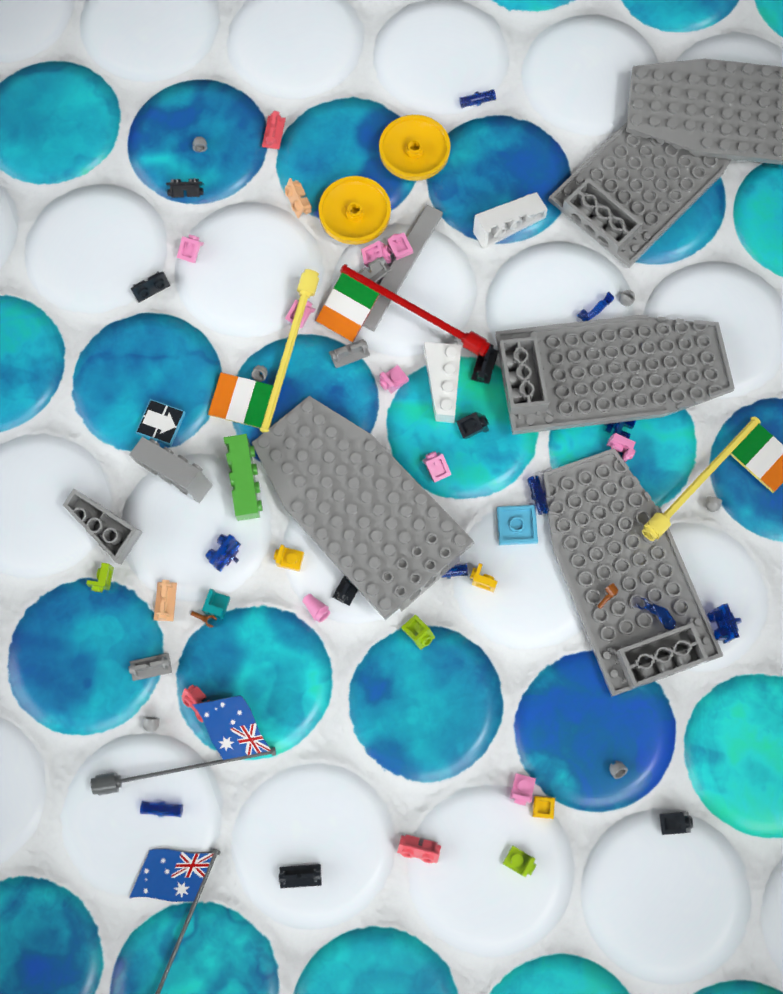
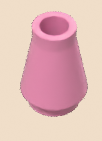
(316, 608)

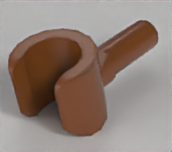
(612, 591)
(204, 618)

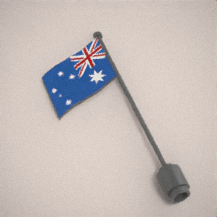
(230, 730)
(174, 878)

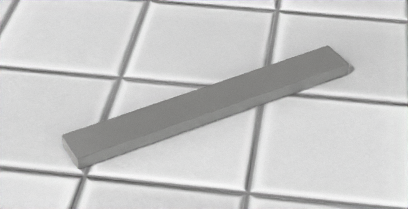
(400, 268)

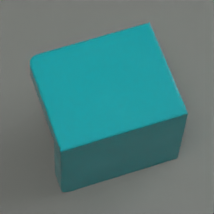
(216, 604)

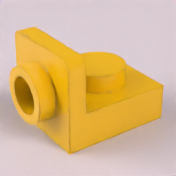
(288, 558)
(485, 582)

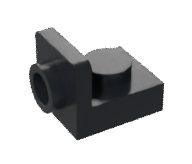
(472, 425)
(676, 823)

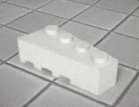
(508, 219)
(443, 375)

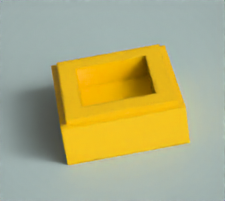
(543, 807)

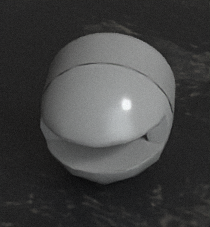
(199, 144)
(625, 299)
(256, 373)
(713, 503)
(150, 723)
(618, 770)

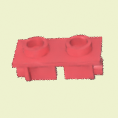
(273, 131)
(192, 696)
(428, 852)

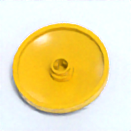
(414, 147)
(354, 210)

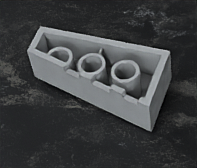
(171, 468)
(108, 529)

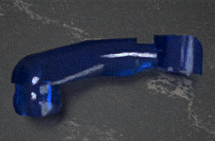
(600, 306)
(661, 612)

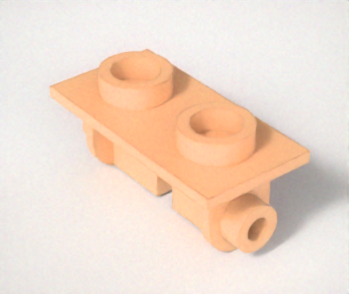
(294, 192)
(165, 601)

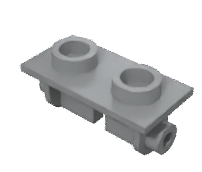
(378, 269)
(349, 353)
(150, 667)

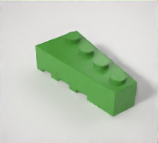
(243, 477)

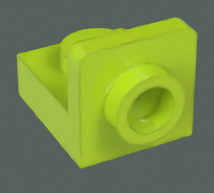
(104, 578)
(418, 632)
(520, 862)

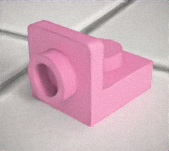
(399, 246)
(189, 248)
(374, 251)
(308, 309)
(393, 379)
(622, 444)
(436, 466)
(522, 789)

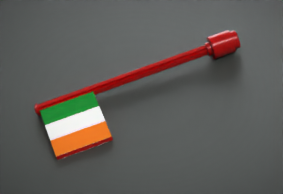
(354, 299)

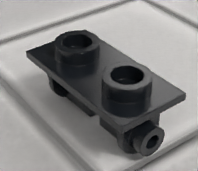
(192, 187)
(152, 286)
(484, 366)
(345, 591)
(300, 876)

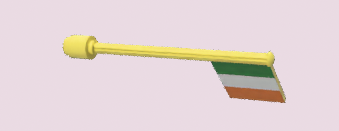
(254, 401)
(753, 449)

